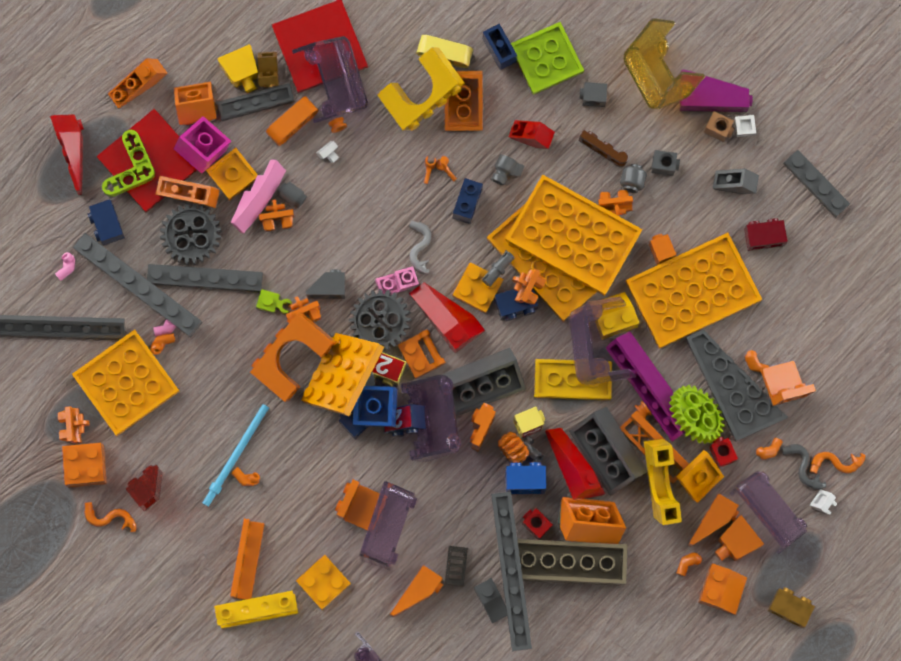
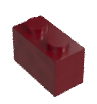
(765, 234)

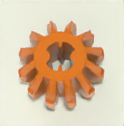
(513, 448)

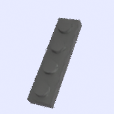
(816, 183)

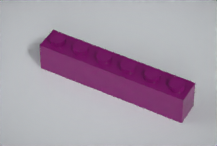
(647, 381)

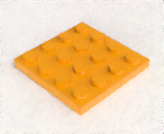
(342, 374)
(125, 382)

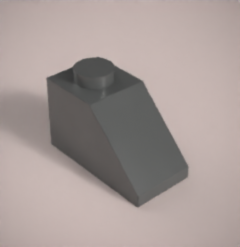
(736, 181)
(328, 286)
(491, 600)

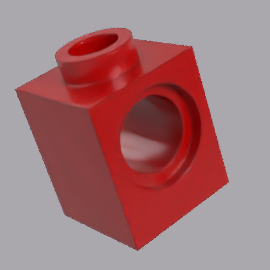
(722, 461)
(539, 532)

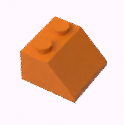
(194, 102)
(722, 589)

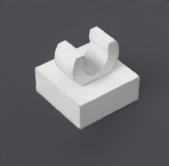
(745, 125)
(328, 151)
(823, 501)

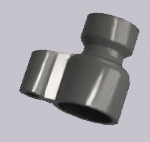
(504, 167)

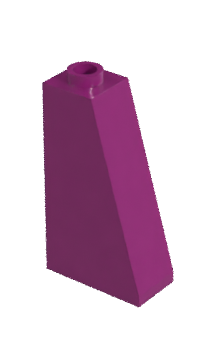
(717, 96)

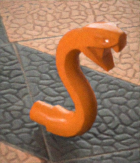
(818, 458)
(91, 518)

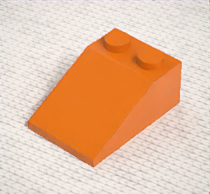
(465, 108)

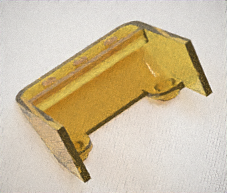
(650, 71)

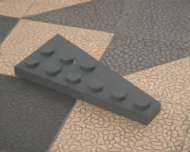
(737, 395)

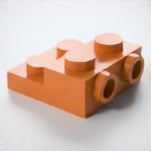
(482, 421)

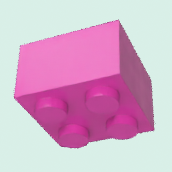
(202, 144)

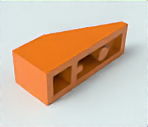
(187, 191)
(717, 516)
(420, 589)

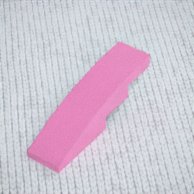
(255, 201)

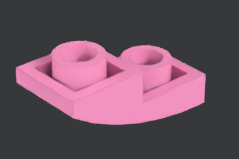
(398, 282)

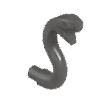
(796, 448)

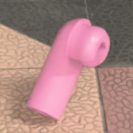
(68, 266)
(167, 328)

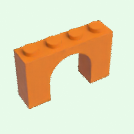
(268, 367)

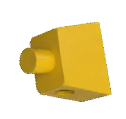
(240, 68)

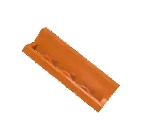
(652, 434)
(247, 560)

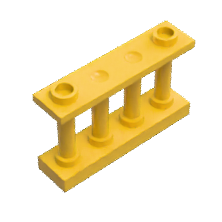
(256, 609)

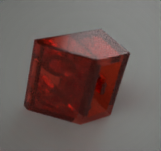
(146, 488)

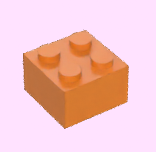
(84, 465)

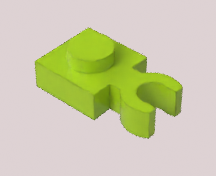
(270, 301)

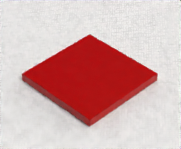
(310, 27)
(159, 144)

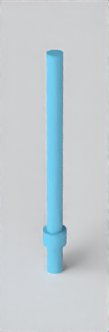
(215, 488)

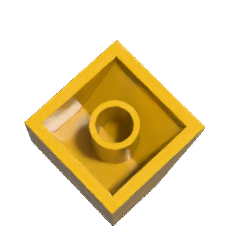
(617, 320)

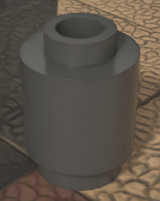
(292, 194)

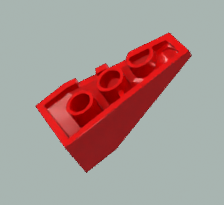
(69, 134)
(451, 321)
(576, 470)

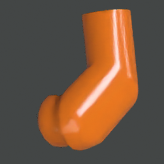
(160, 342)
(753, 362)
(771, 451)
(246, 479)
(686, 561)

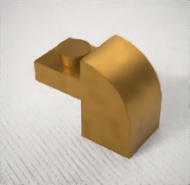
(268, 69)

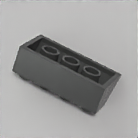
(485, 381)
(608, 451)

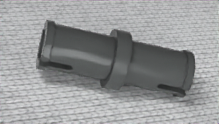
(498, 268)

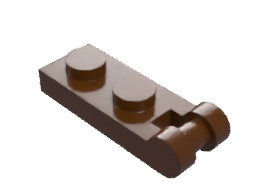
(604, 149)

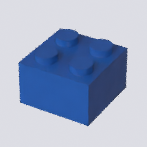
(376, 407)
(525, 479)

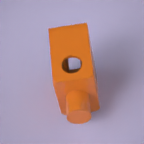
(738, 540)

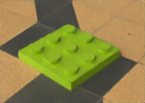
(547, 58)

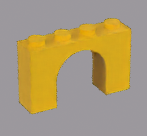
(445, 83)
(658, 457)

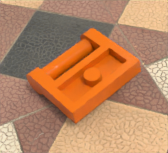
(415, 357)

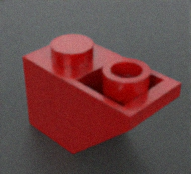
(532, 133)

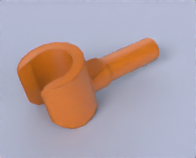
(441, 165)
(429, 167)

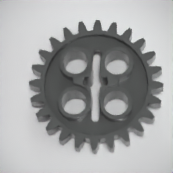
(192, 250)
(392, 308)

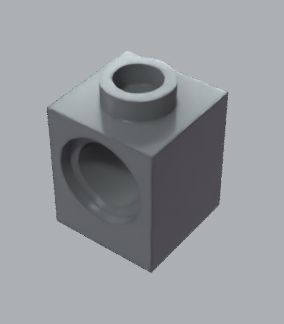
(594, 94)
(657, 166)

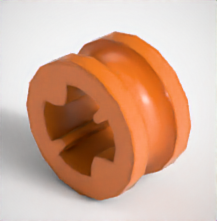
(337, 125)
(643, 409)

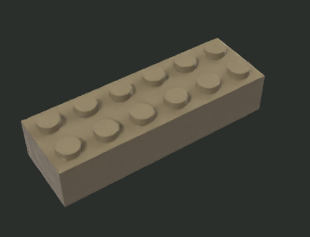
(573, 562)

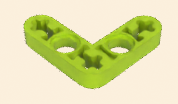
(138, 167)

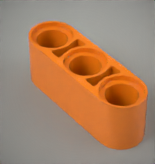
(292, 121)

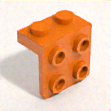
(357, 504)

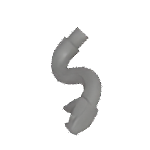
(420, 227)

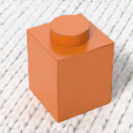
(662, 248)

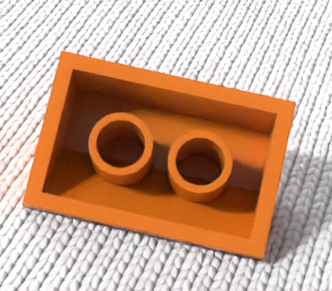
(591, 521)

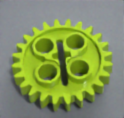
(696, 414)

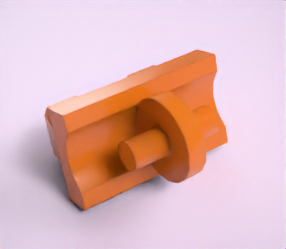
(616, 205)
(285, 216)
(525, 284)
(311, 309)
(74, 425)

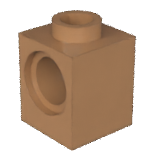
(716, 119)

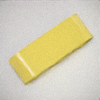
(456, 53)

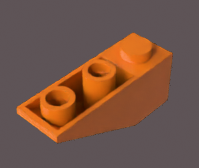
(137, 82)

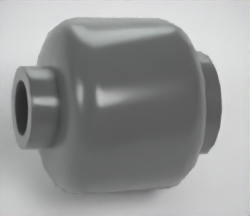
(633, 178)

